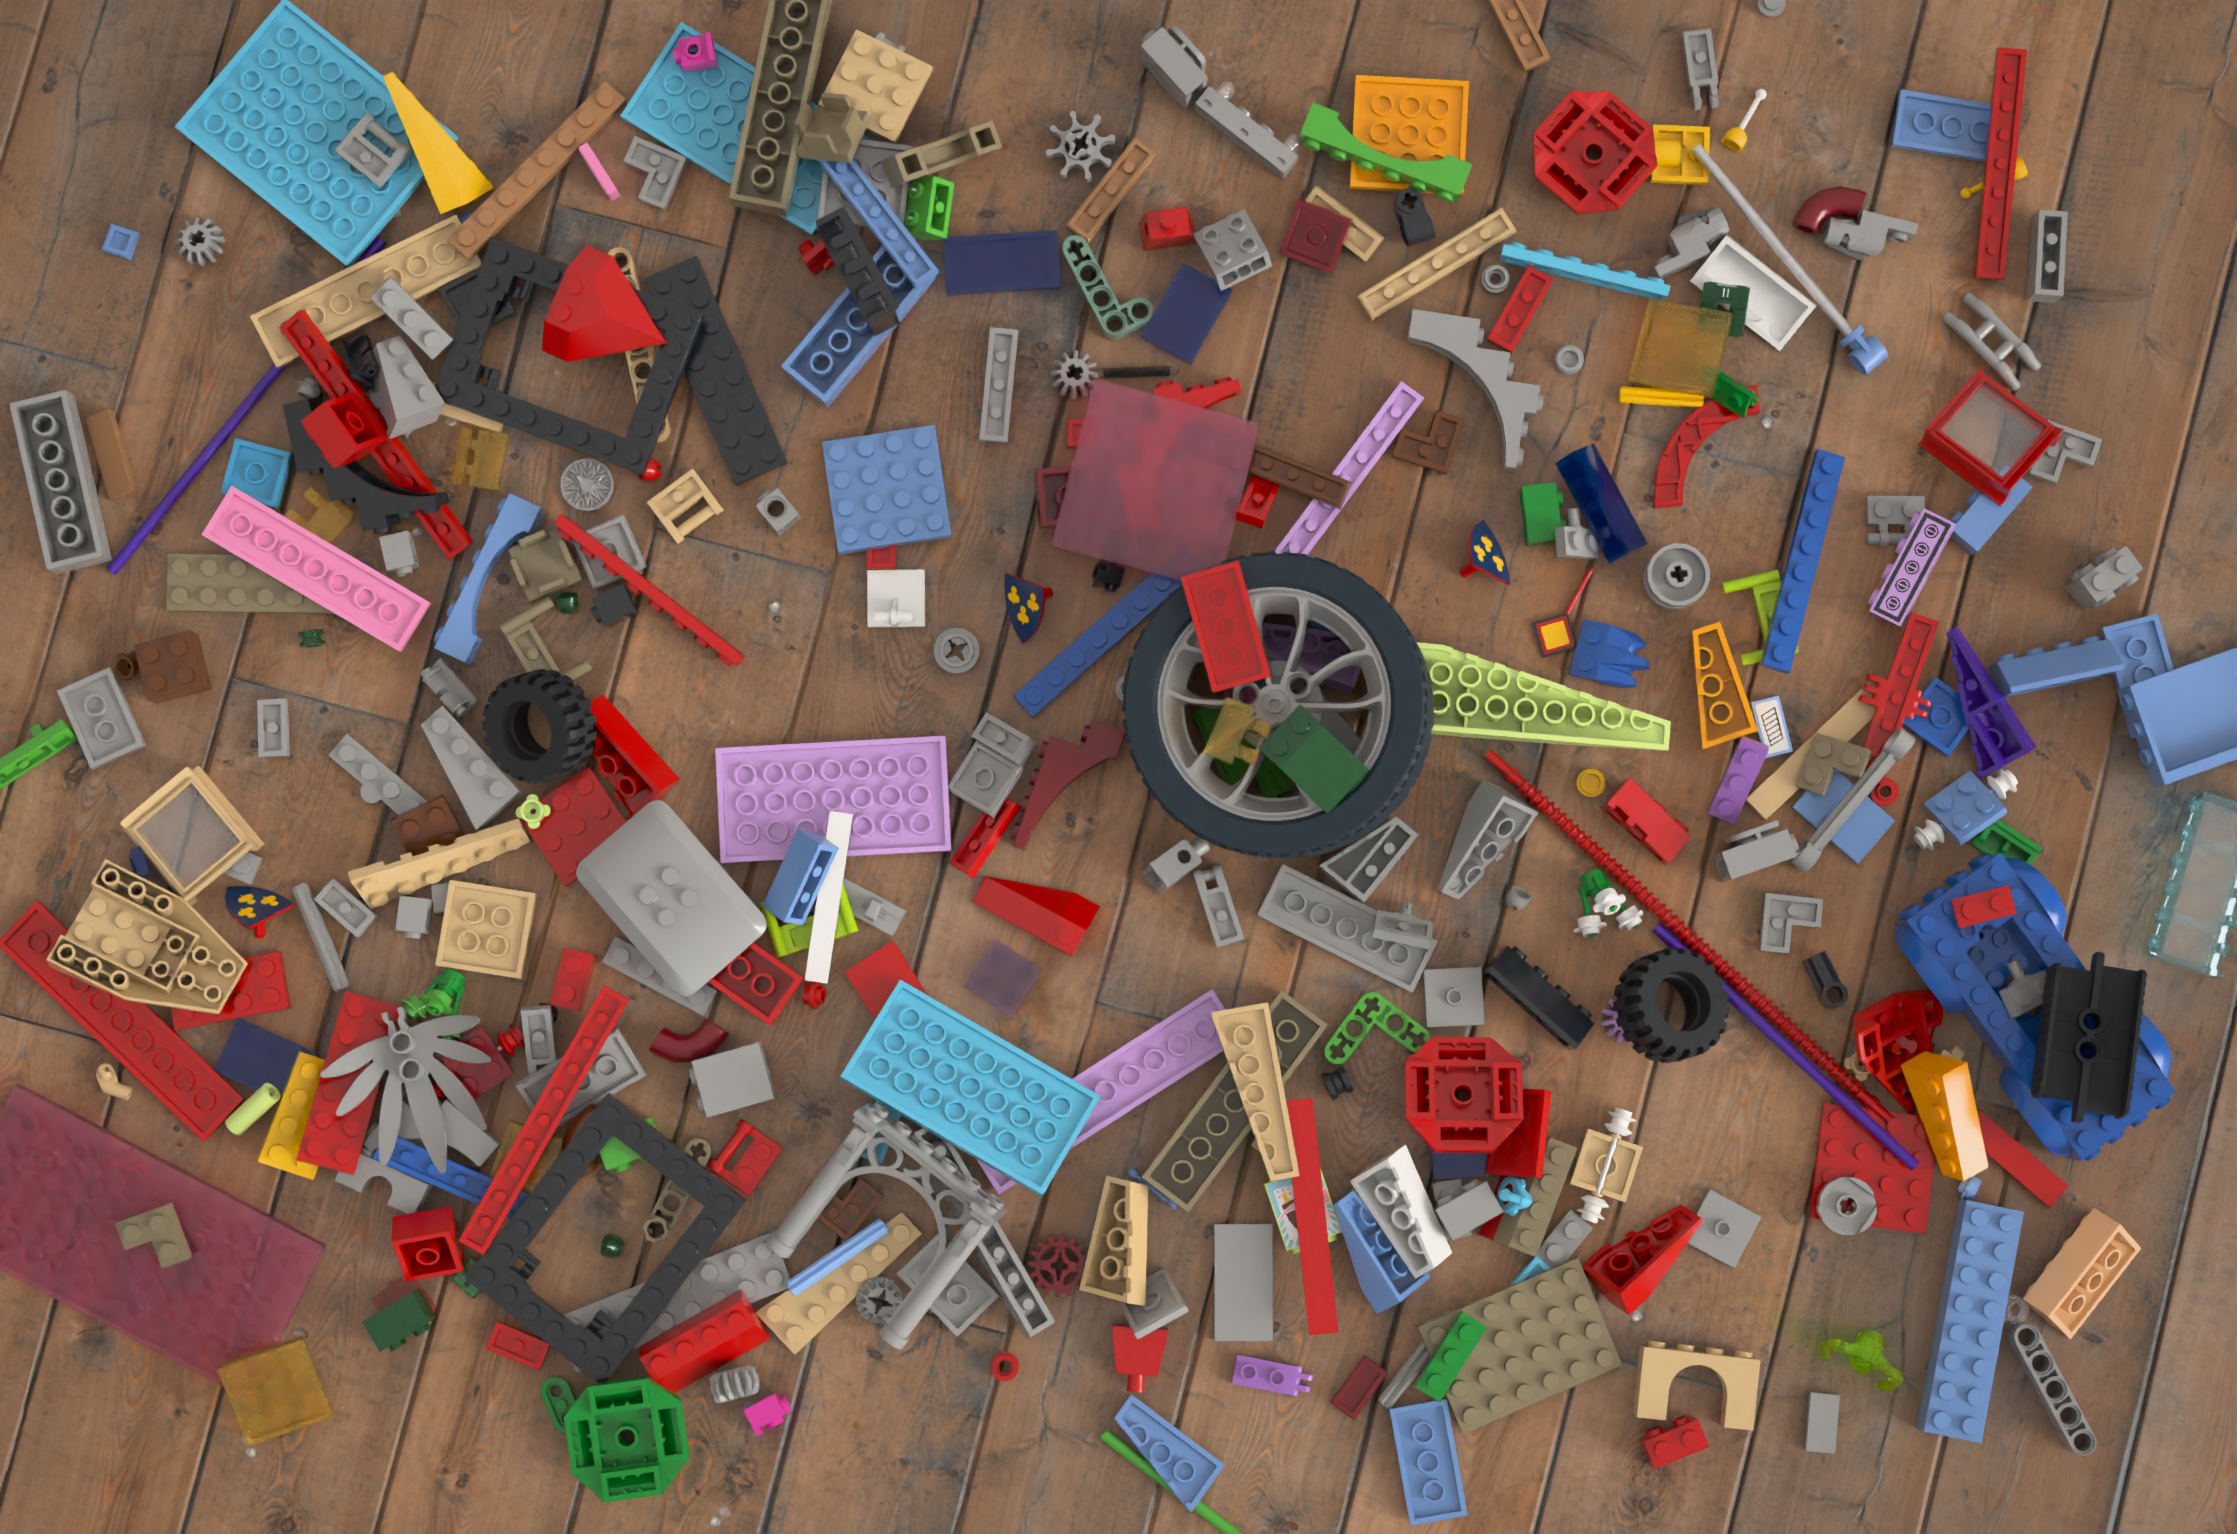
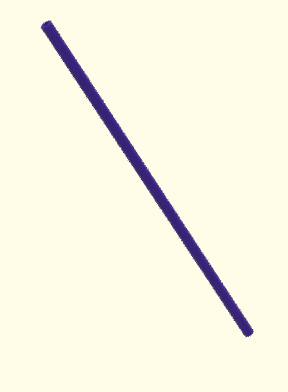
(208, 452)

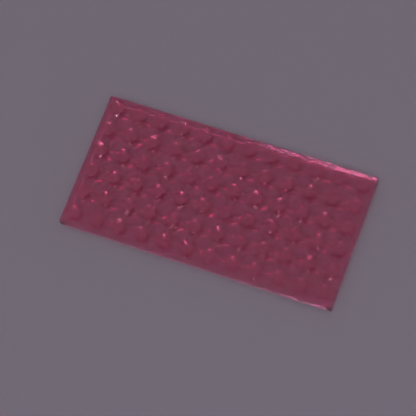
(58, 1215)

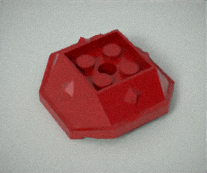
(1598, 123)
(1471, 1066)

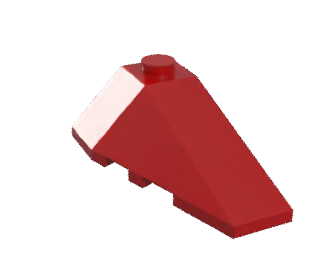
(1044, 912)
(1637, 1264)

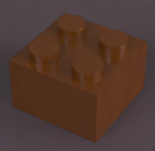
(172, 667)

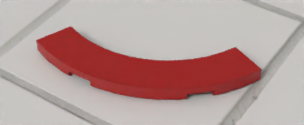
(1682, 446)

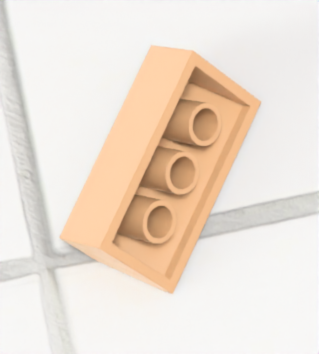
(2082, 1272)

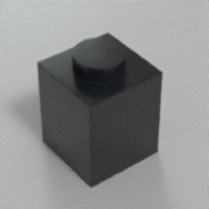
(614, 606)

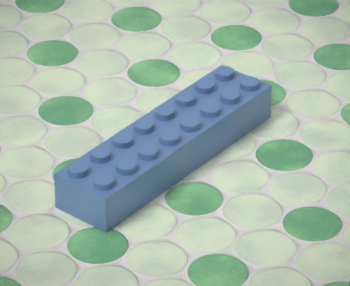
(1969, 1320)

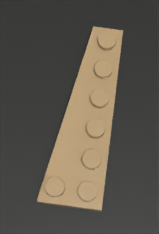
(384, 883)
(1254, 1063)
(801, 1316)

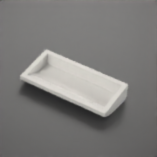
(1773, 305)

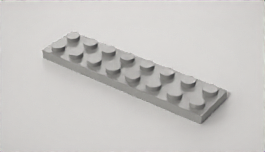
(744, 1267)

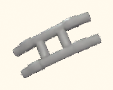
(1994, 358)

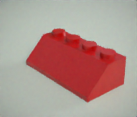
(703, 1343)

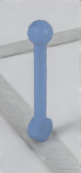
(1134, 1174)

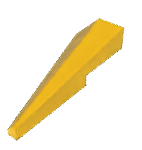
(448, 171)

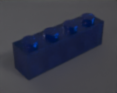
(1601, 503)

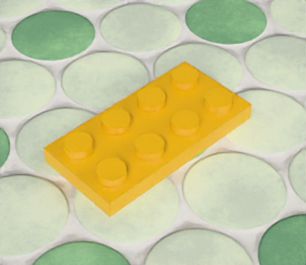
(291, 1117)

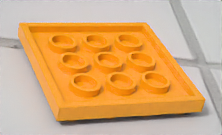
(1408, 122)

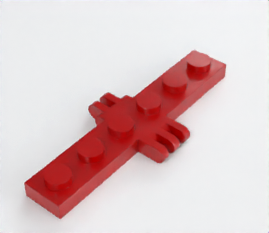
(1897, 695)

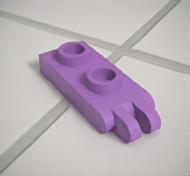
(1269, 1375)

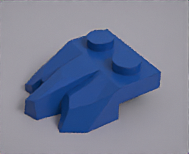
(1607, 655)

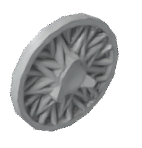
(587, 484)

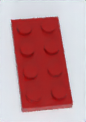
(1225, 626)
(257, 992)

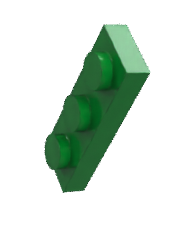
(1450, 1356)

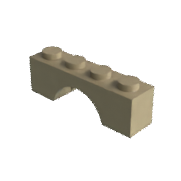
(941, 154)

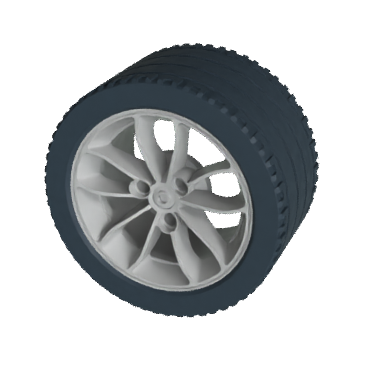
(1396, 699)

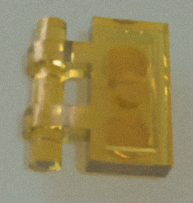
(487, 462)

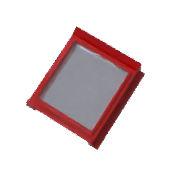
(1989, 437)

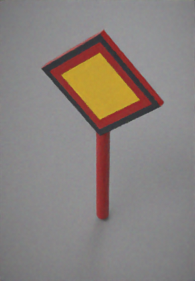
(1556, 633)

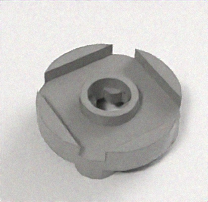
(1829, 1206)

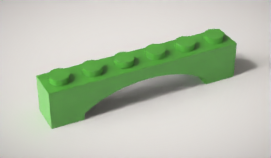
(1442, 177)

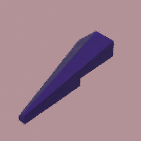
(1992, 724)

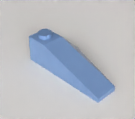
(1376, 1262)

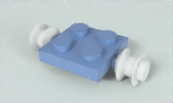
(1965, 808)

